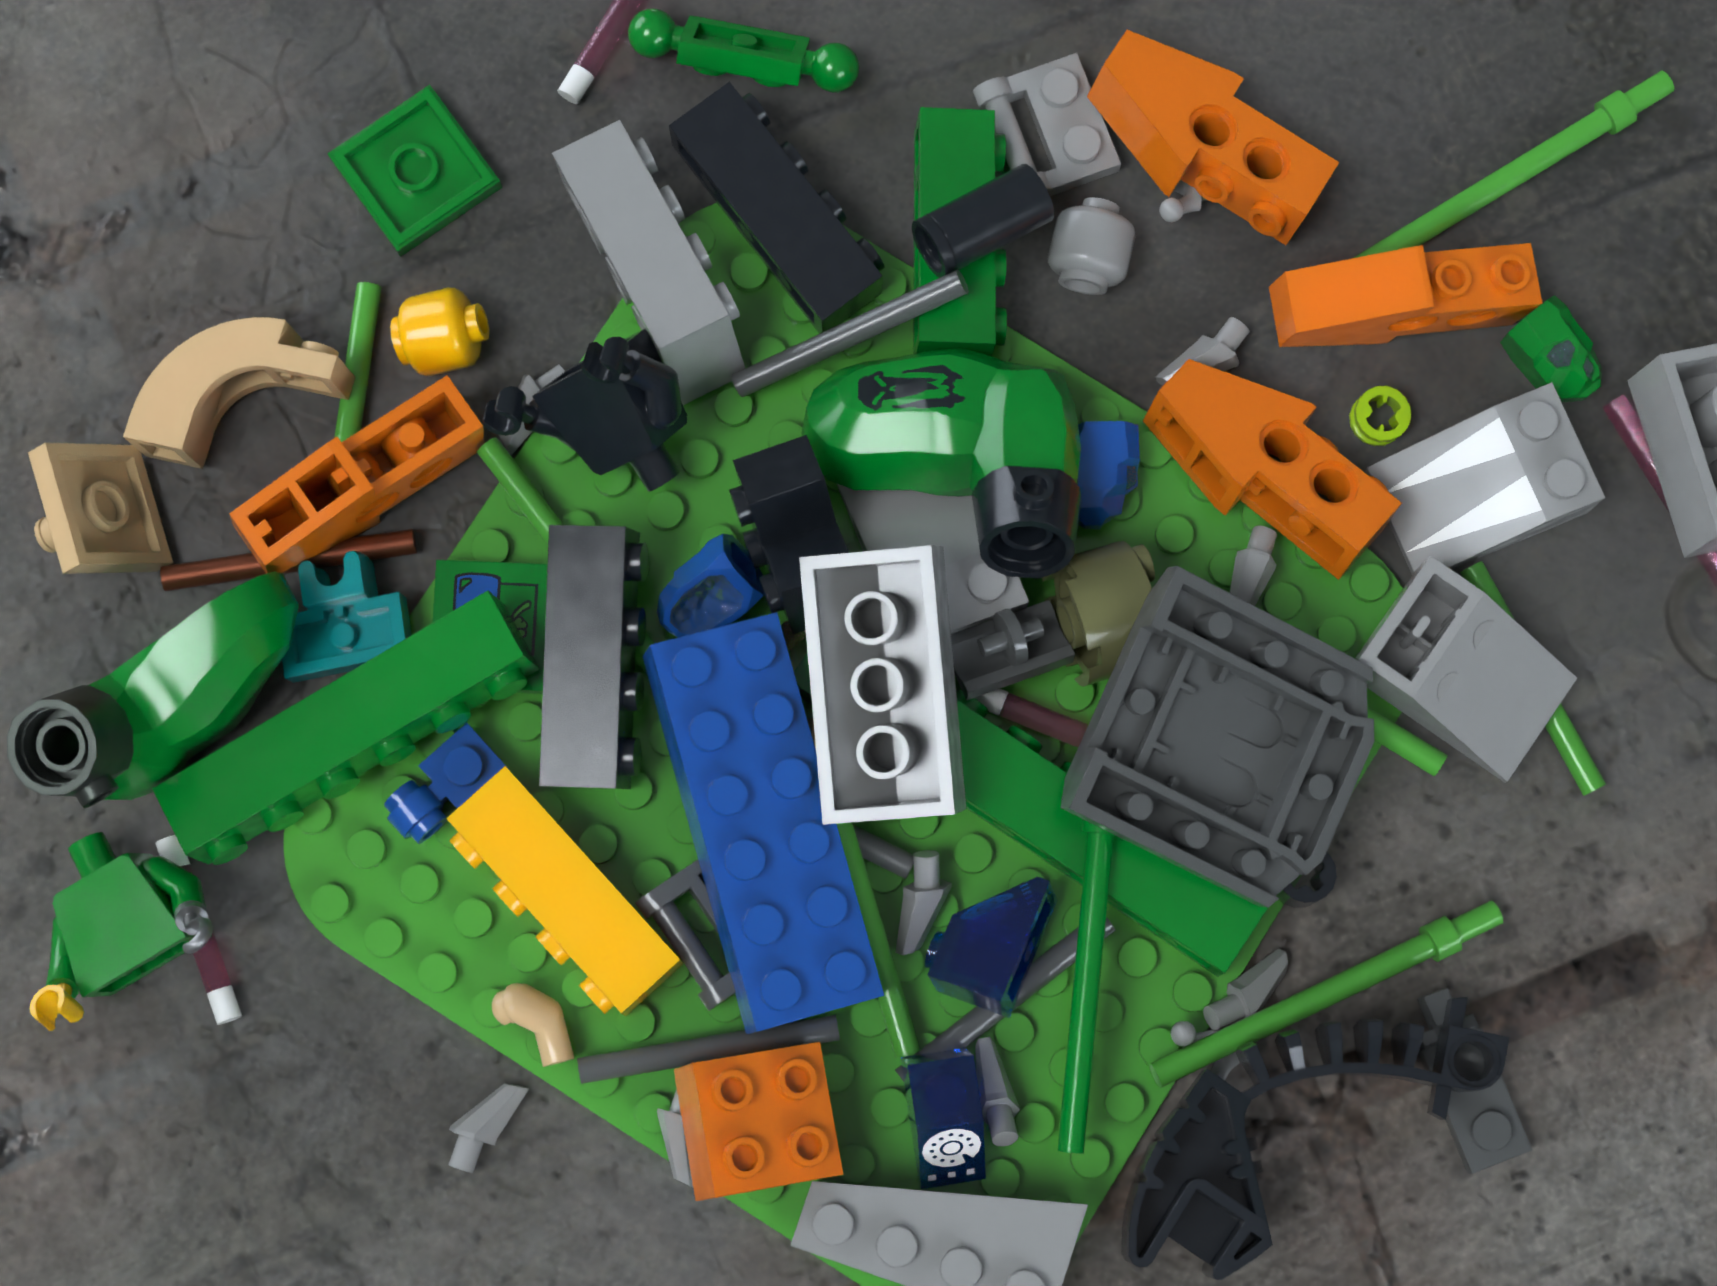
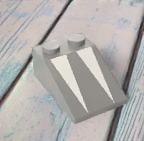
(1489, 481)

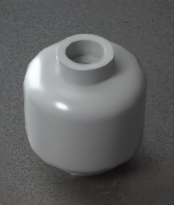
(1091, 246)

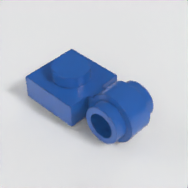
(456, 771)

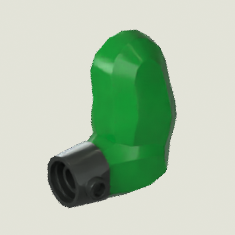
(160, 704)

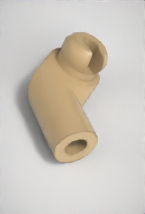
(539, 1014)

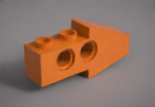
(1172, 100)
(1404, 294)
(1222, 439)
(356, 480)

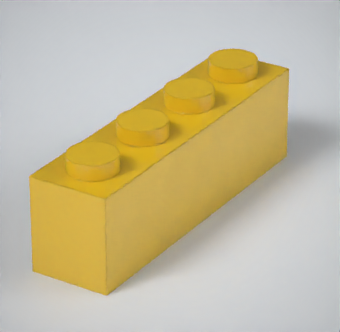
(564, 892)

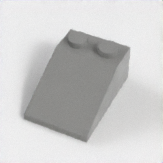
(921, 519)

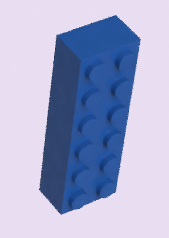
(757, 823)

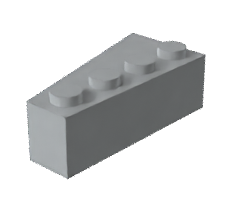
(652, 257)
(940, 1235)

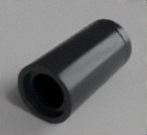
(983, 220)

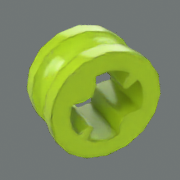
(1362, 410)

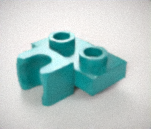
(343, 621)

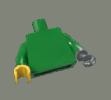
(117, 926)

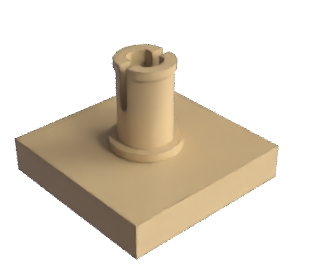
(98, 509)

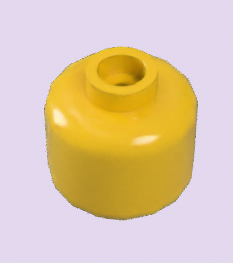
(439, 331)

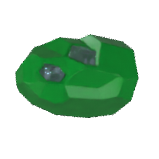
(1556, 350)

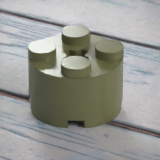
(1099, 603)

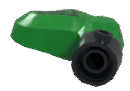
(961, 429)

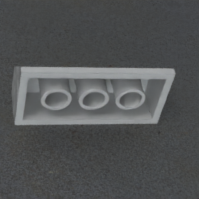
(882, 684)

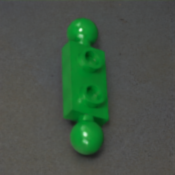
(743, 50)

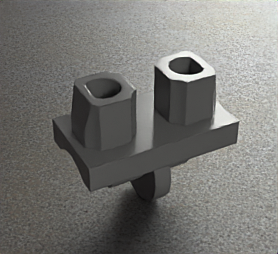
(1009, 649)

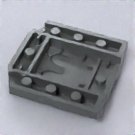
(1223, 740)

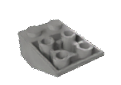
(1464, 669)

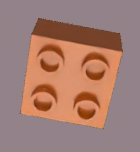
(757, 1121)

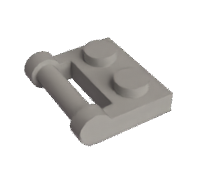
(1064, 118)

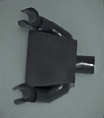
(605, 408)

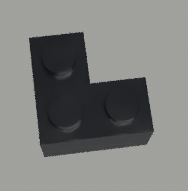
(790, 519)

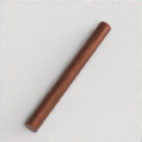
(247, 567)

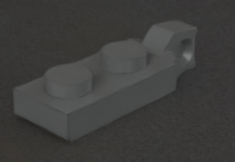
(1480, 1121)

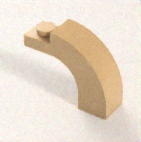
(215, 369)

